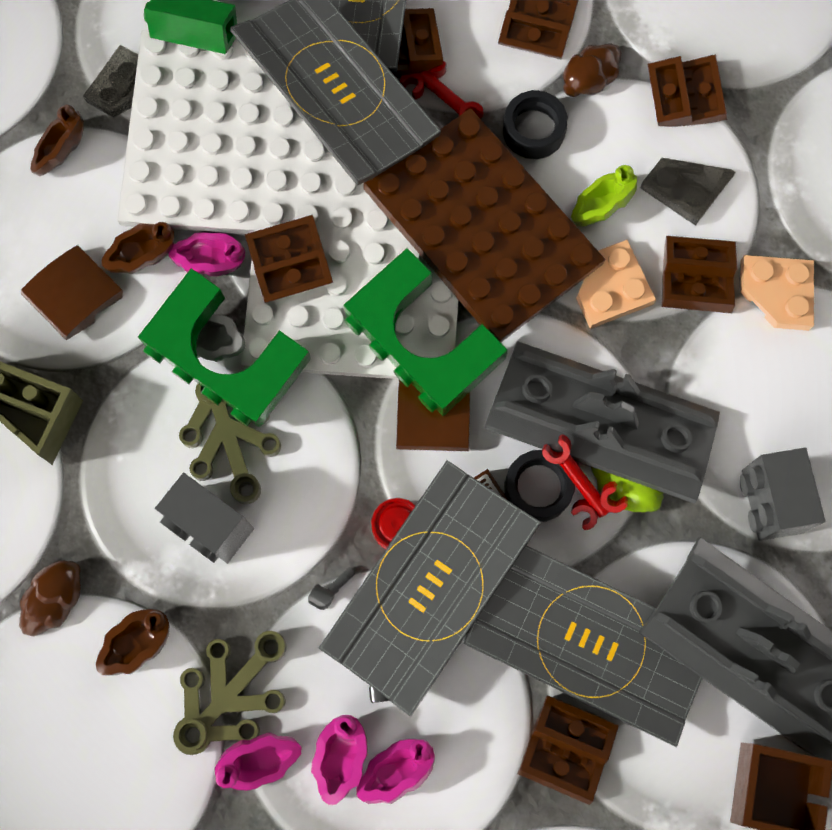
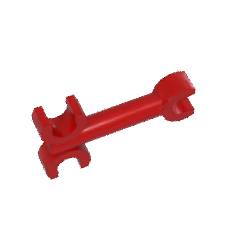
(430, 80)
(594, 503)

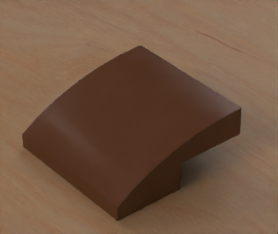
(538, 26)
(419, 43)
(687, 91)
(288, 258)
(699, 274)
(71, 292)
(427, 430)
(568, 750)

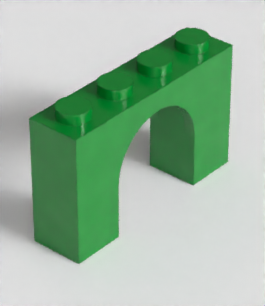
(192, 23)
(174, 337)
(440, 379)

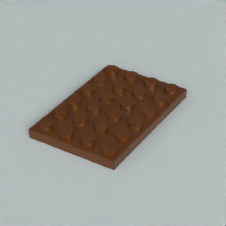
(484, 226)

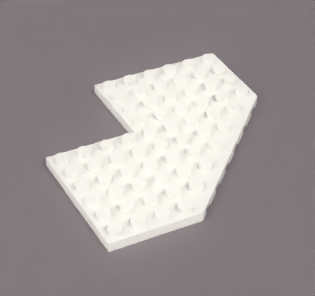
(231, 155)

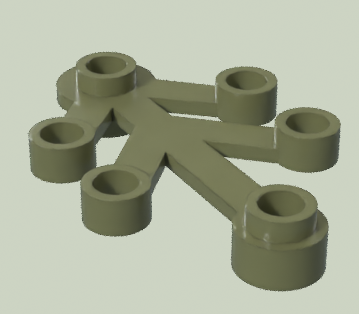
(226, 432)
(226, 696)

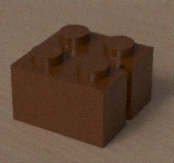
(775, 788)

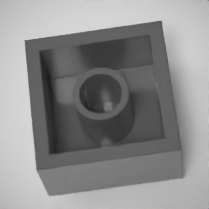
(781, 494)
(200, 514)

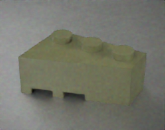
(36, 410)

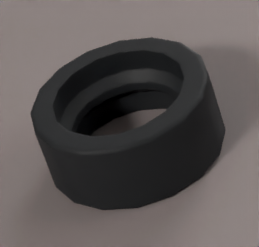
(534, 101)
(546, 513)

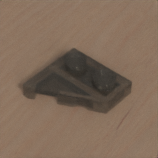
(114, 85)
(686, 186)

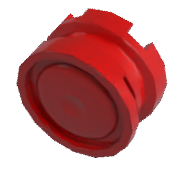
(389, 518)

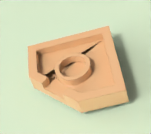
(614, 287)
(780, 289)

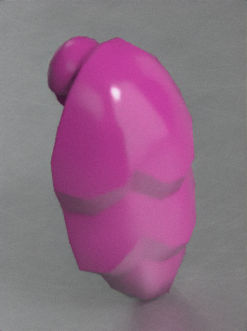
(208, 253)
(339, 758)
(256, 761)
(396, 771)

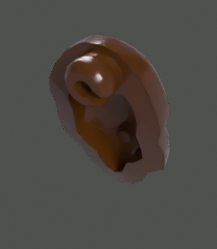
(592, 69)
(58, 141)
(139, 248)
(50, 597)
(133, 642)

